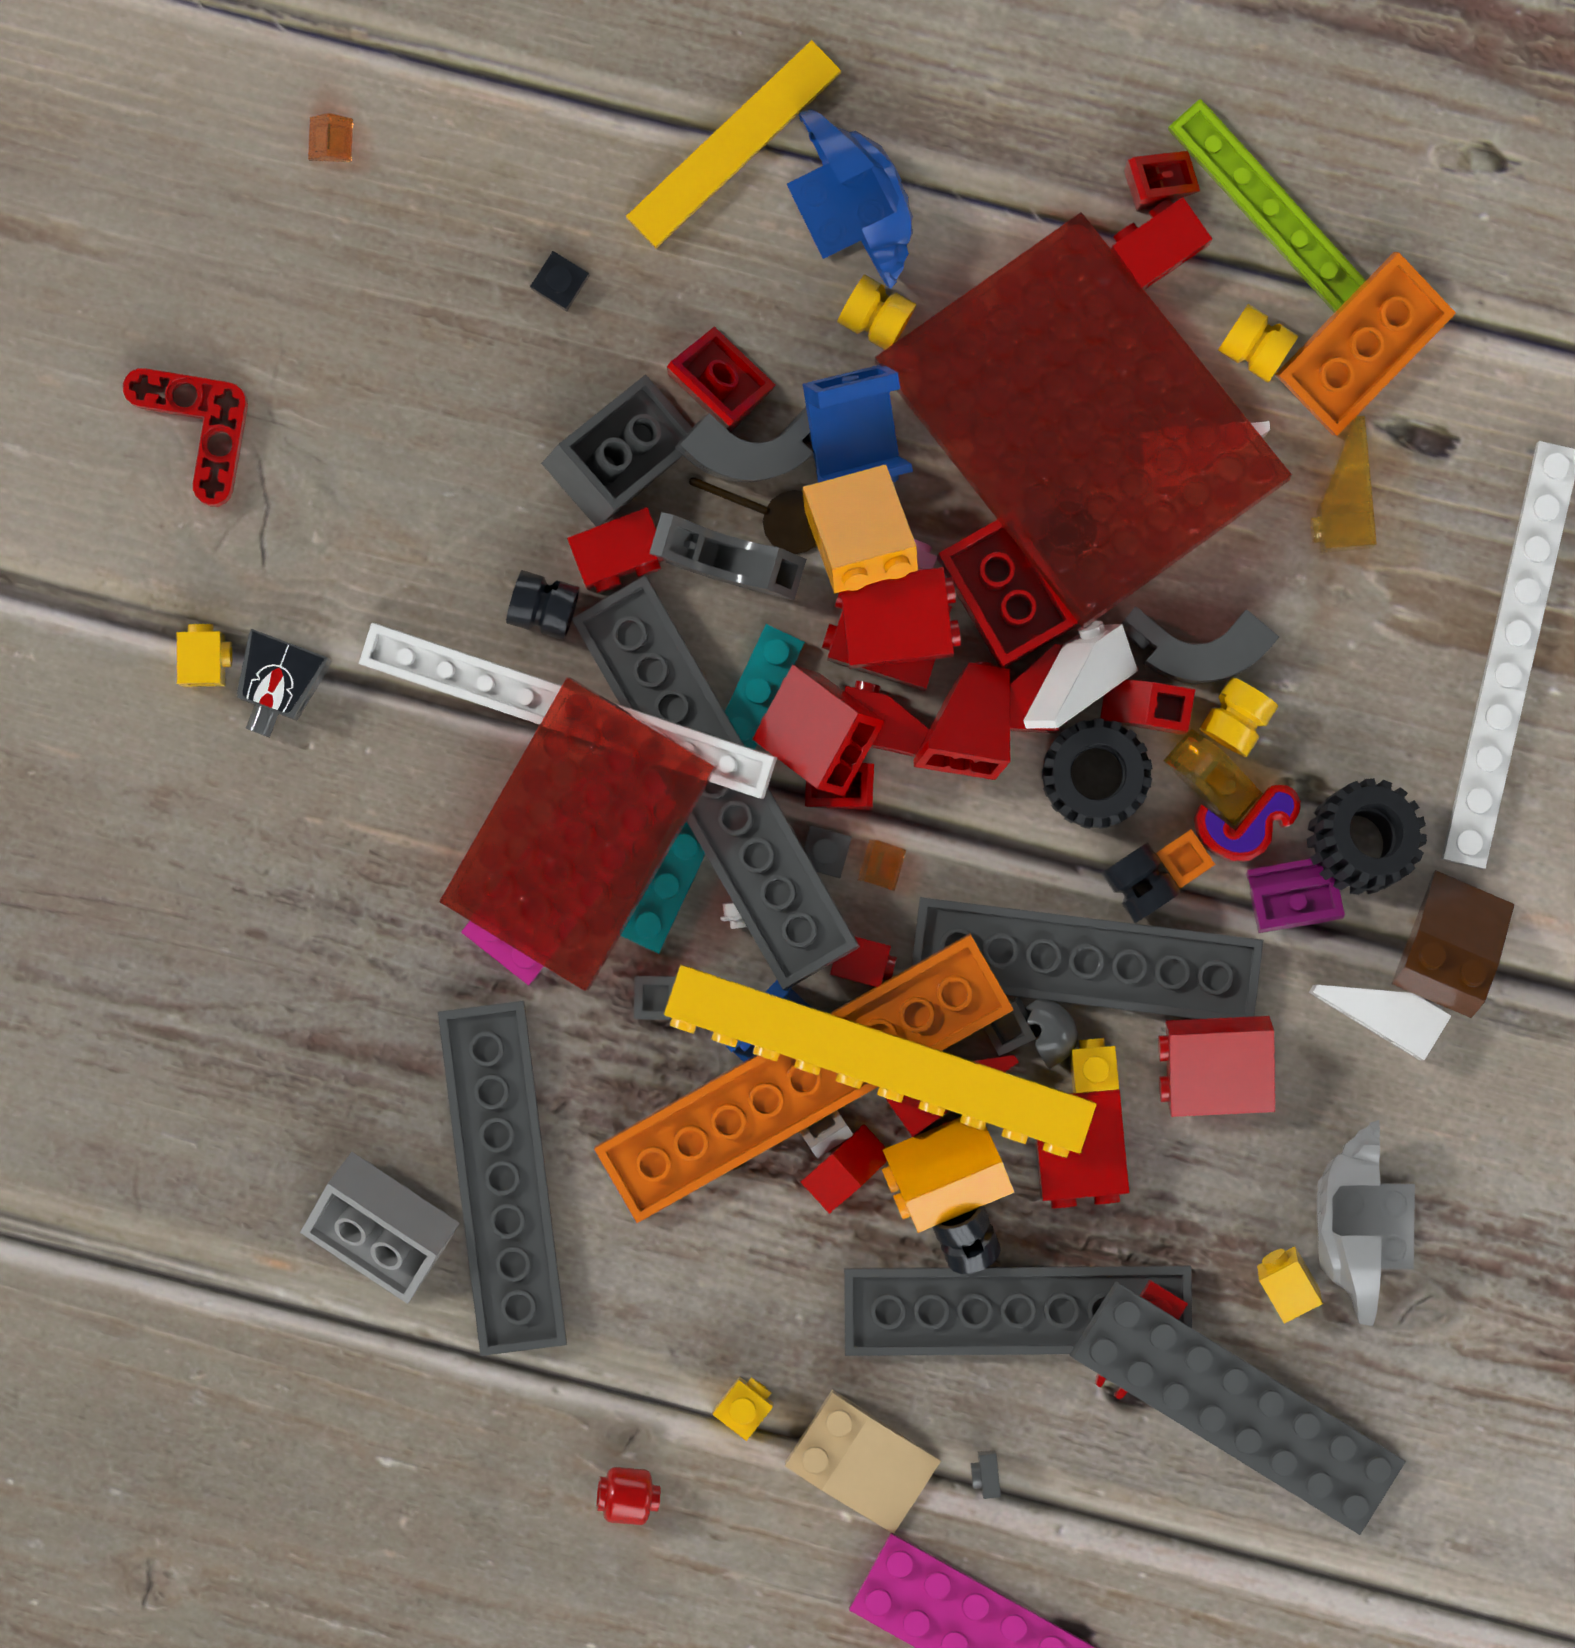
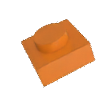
(1185, 858)

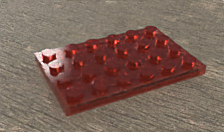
(578, 833)

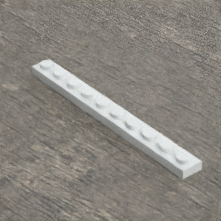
(1510, 656)
(532, 696)

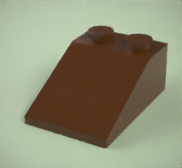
(1454, 945)

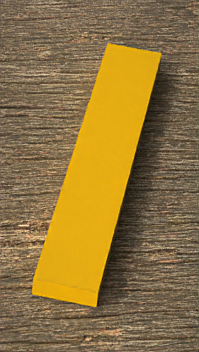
(733, 144)

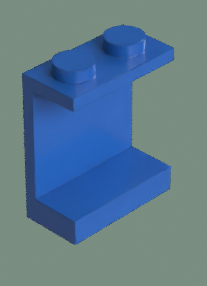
(854, 423)

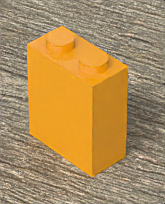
(860, 529)
(945, 1173)

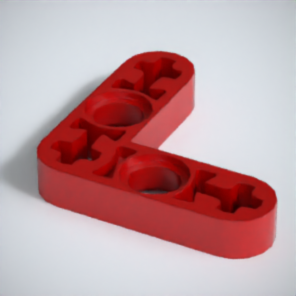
(203, 408)

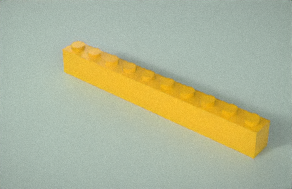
(879, 1059)

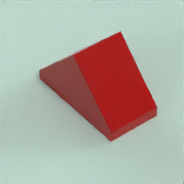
(1160, 177)
(857, 796)
(846, 1169)

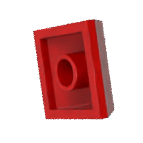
(720, 378)

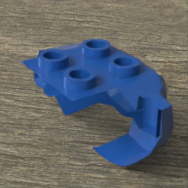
(854, 197)

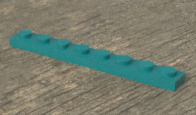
(749, 703)

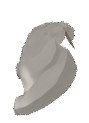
(1363, 1222)

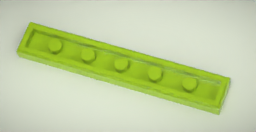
(1266, 205)

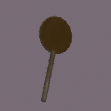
(783, 518)

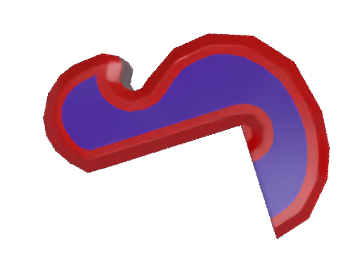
(1254, 831)

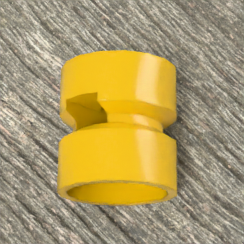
(876, 312)
(1258, 343)
(1238, 717)

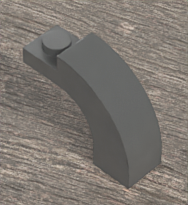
(736, 460)
(727, 558)
(1201, 663)

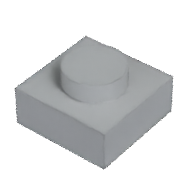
(826, 1134)

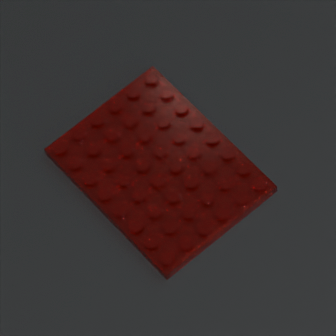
(1083, 419)

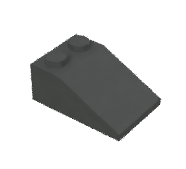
(618, 451)

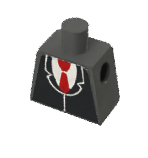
(277, 680)

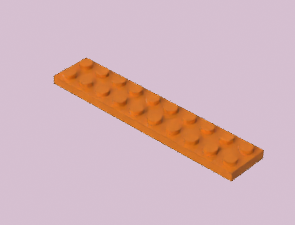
(772, 1100)

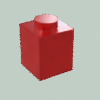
(866, 964)

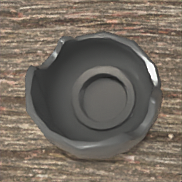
(1056, 1029)

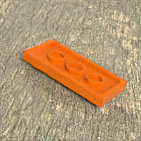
(1365, 343)

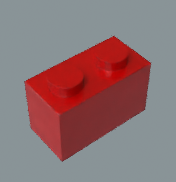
(1161, 243)
(615, 550)

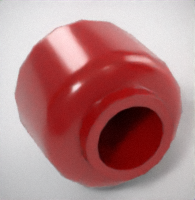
(627, 1496)

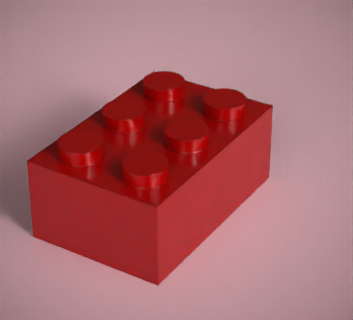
(1004, 594)

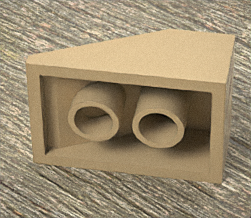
(862, 1462)

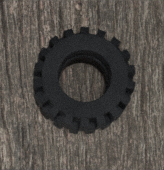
(1135, 773)
(1395, 822)

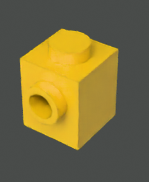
(202, 656)
(1094, 1066)
(1289, 1283)
(744, 1406)

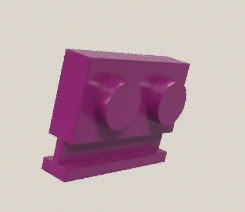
(1293, 896)

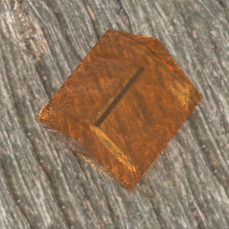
(330, 138)
(882, 864)

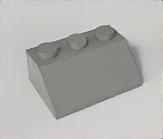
(379, 1227)

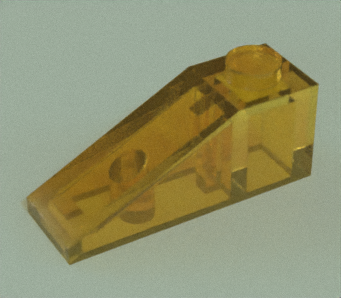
(1346, 507)

